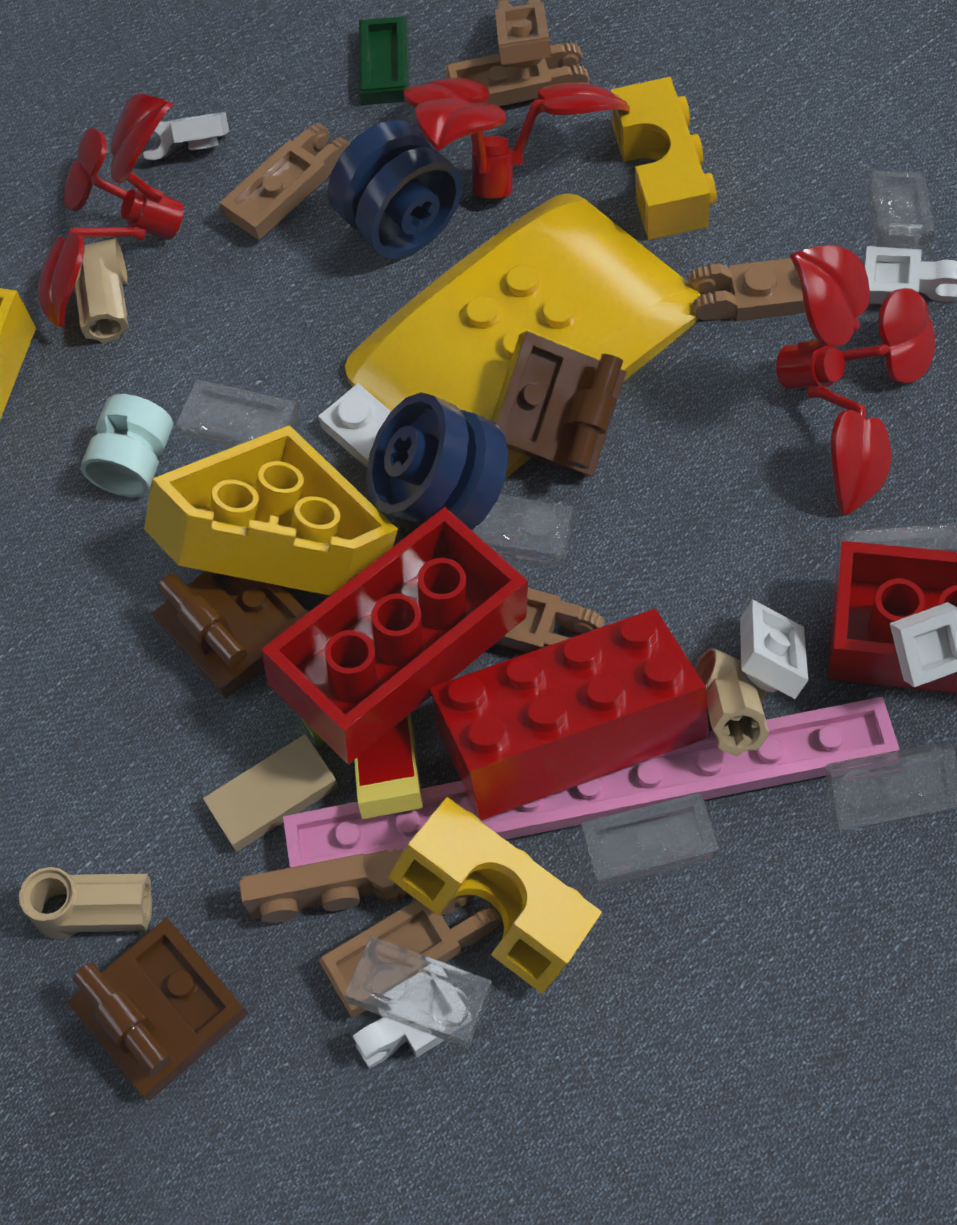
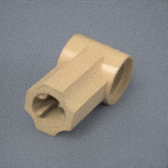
(101, 292)
(732, 703)
(91, 903)

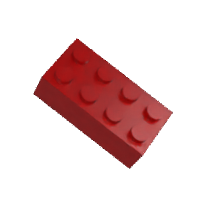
(876, 588)
(395, 633)
(570, 713)

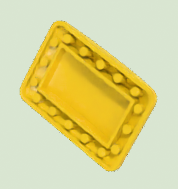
(549, 273)

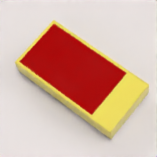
(389, 774)

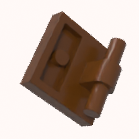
(558, 403)
(225, 623)
(155, 1008)

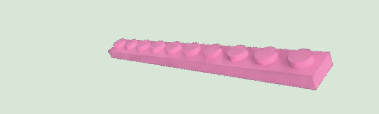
(791, 753)

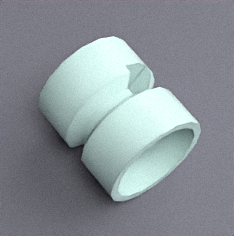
(127, 445)

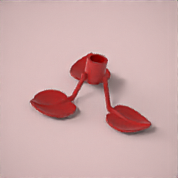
(453, 109)
(144, 209)
(833, 297)

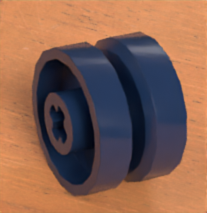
(394, 189)
(435, 459)

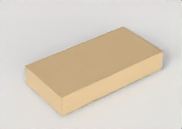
(268, 791)

